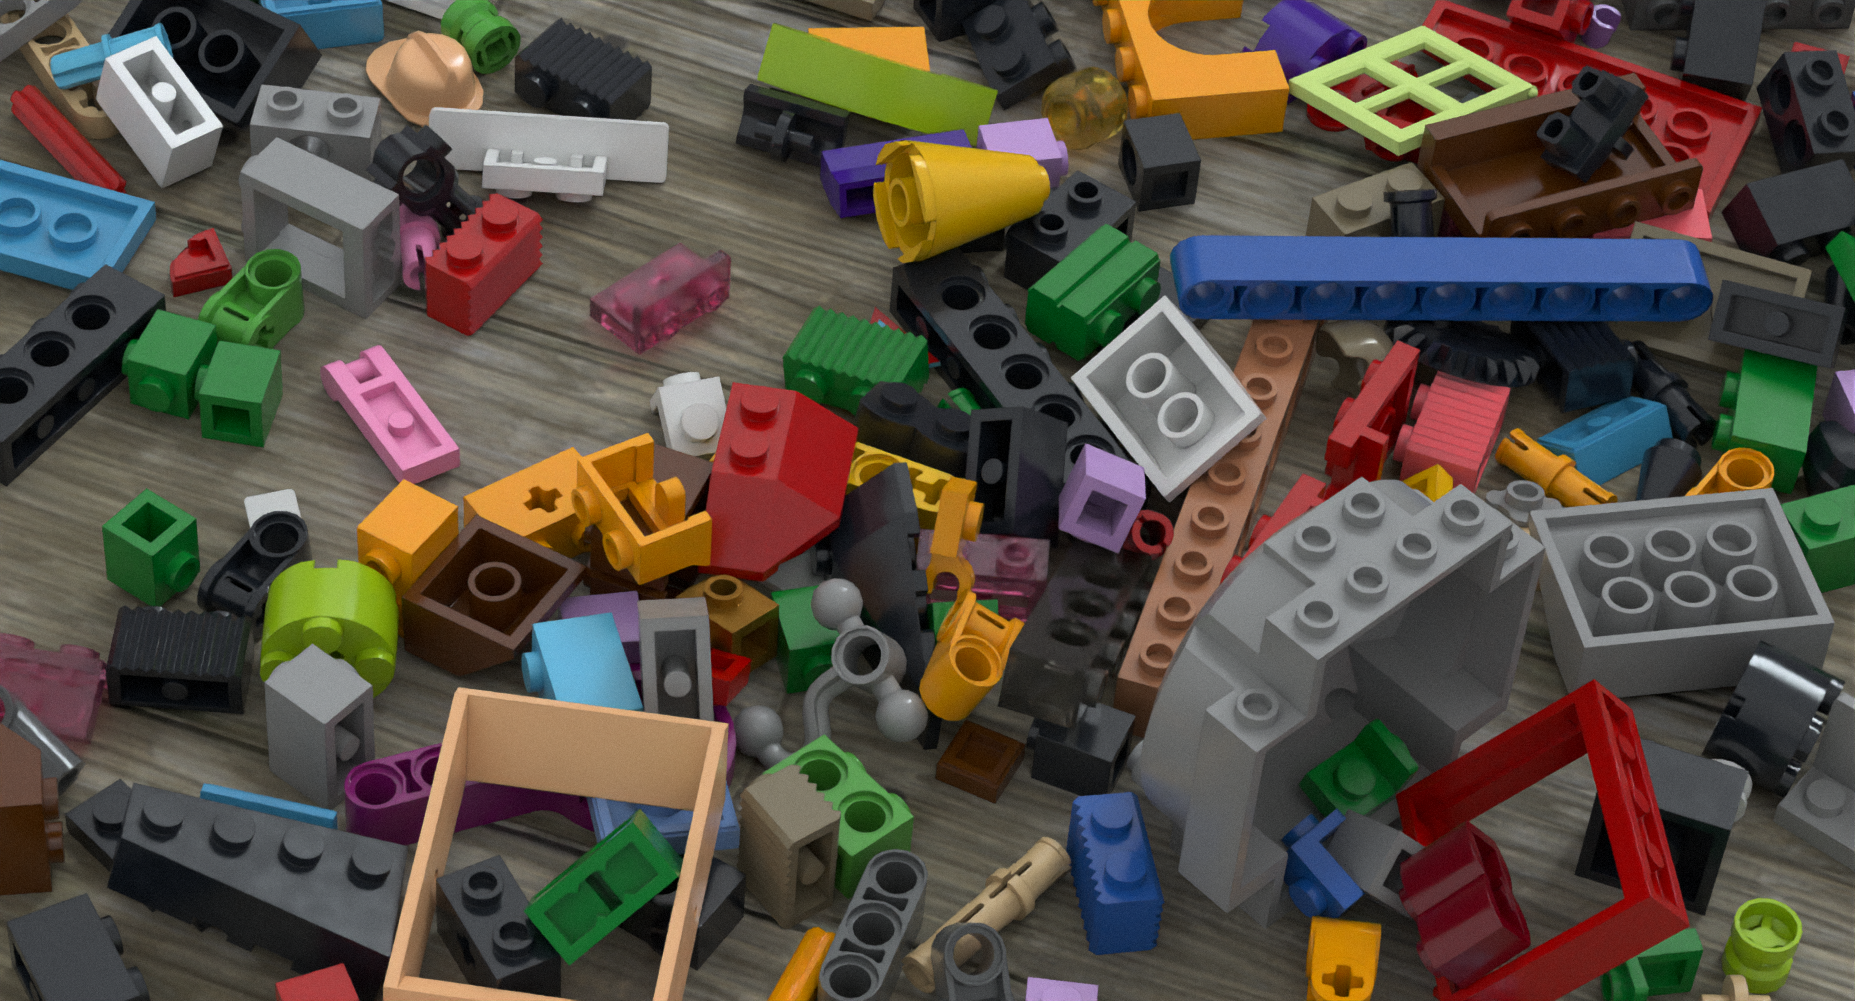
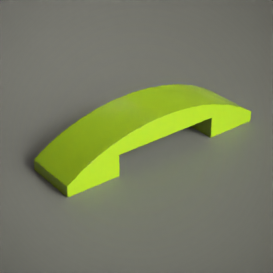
(874, 84)

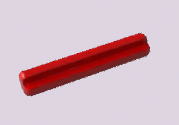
(64, 140)

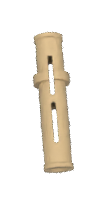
(1007, 897)

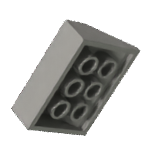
(1675, 591)

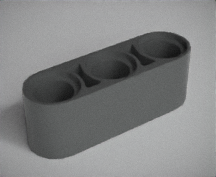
(876, 930)

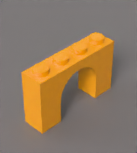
(1211, 92)

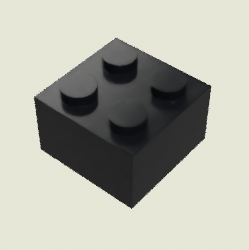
(1697, 812)

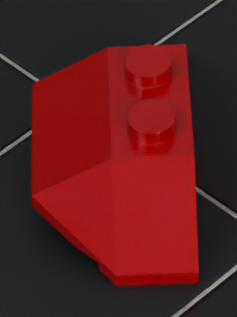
(775, 480)

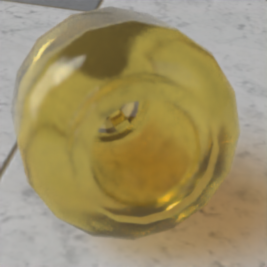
(1085, 107)

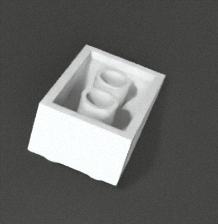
(1168, 398)

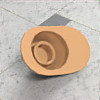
(424, 74)

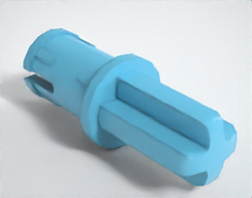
(87, 63)

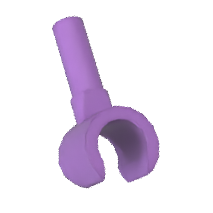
(1602, 26)

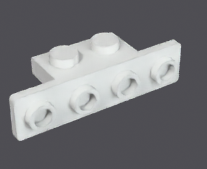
(552, 151)

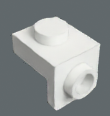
(690, 413)

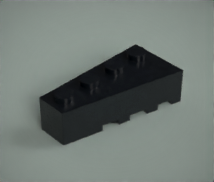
(264, 881)

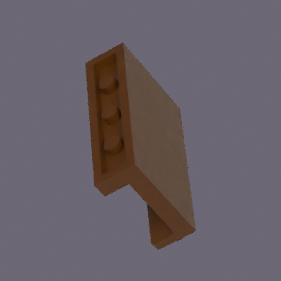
(1503, 189)

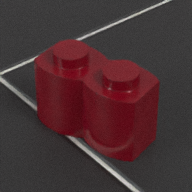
(1463, 906)

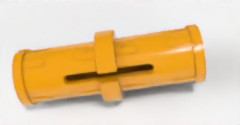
(1550, 471)

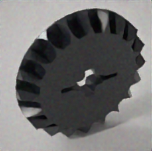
(1468, 350)

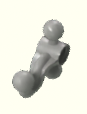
(899, 713)

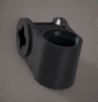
(243, 576)

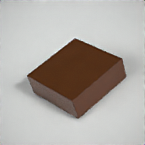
(980, 761)

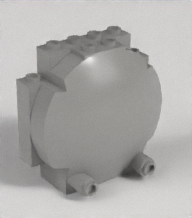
(1325, 626)

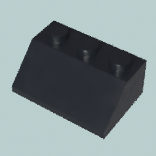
(227, 49)

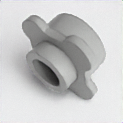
(1519, 499)

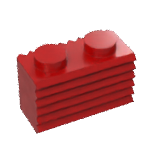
(482, 264)

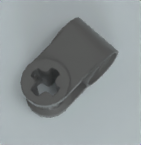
(987, 982)

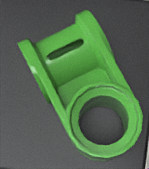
(258, 301)

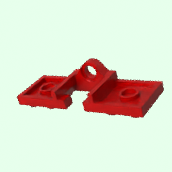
(1357, 447)

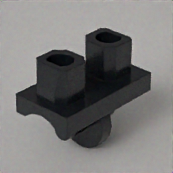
(790, 125)
(1594, 127)

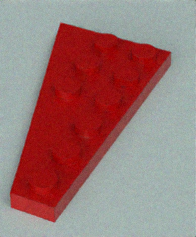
(1681, 114)

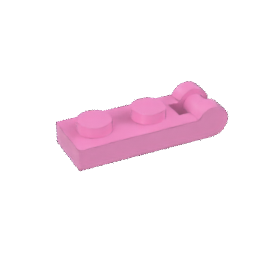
(391, 415)

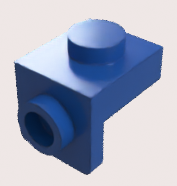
(1313, 876)

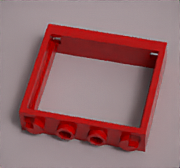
(1652, 906)

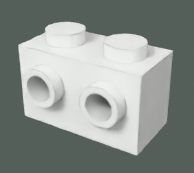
(158, 112)

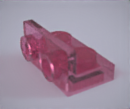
(663, 296)
(56, 686)

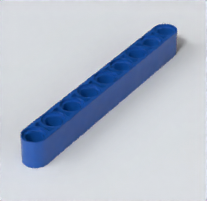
(1439, 278)

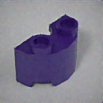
(1306, 38)

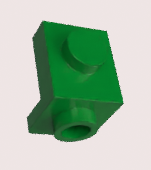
(1657, 971)

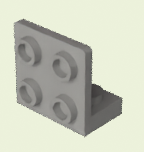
(1823, 801)

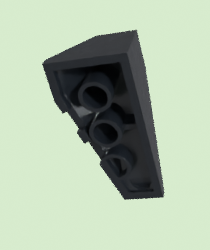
(879, 557)

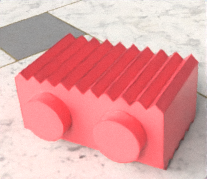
(1453, 429)

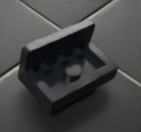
(1017, 48)

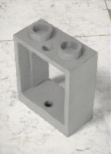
(365, 212)

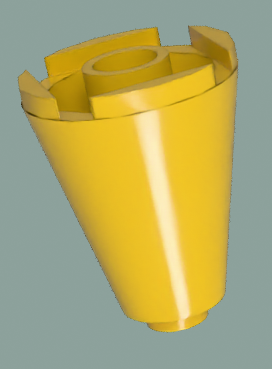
(952, 195)

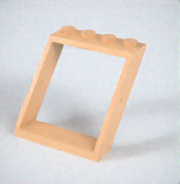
(574, 753)

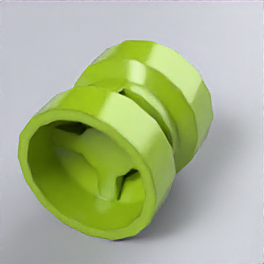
(1762, 944)

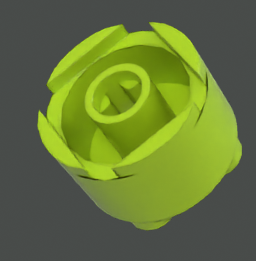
(339, 610)

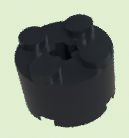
(1773, 717)

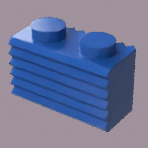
(1114, 873)

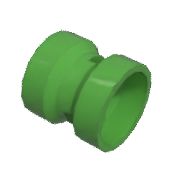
(483, 33)

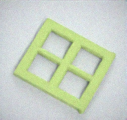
(1376, 62)

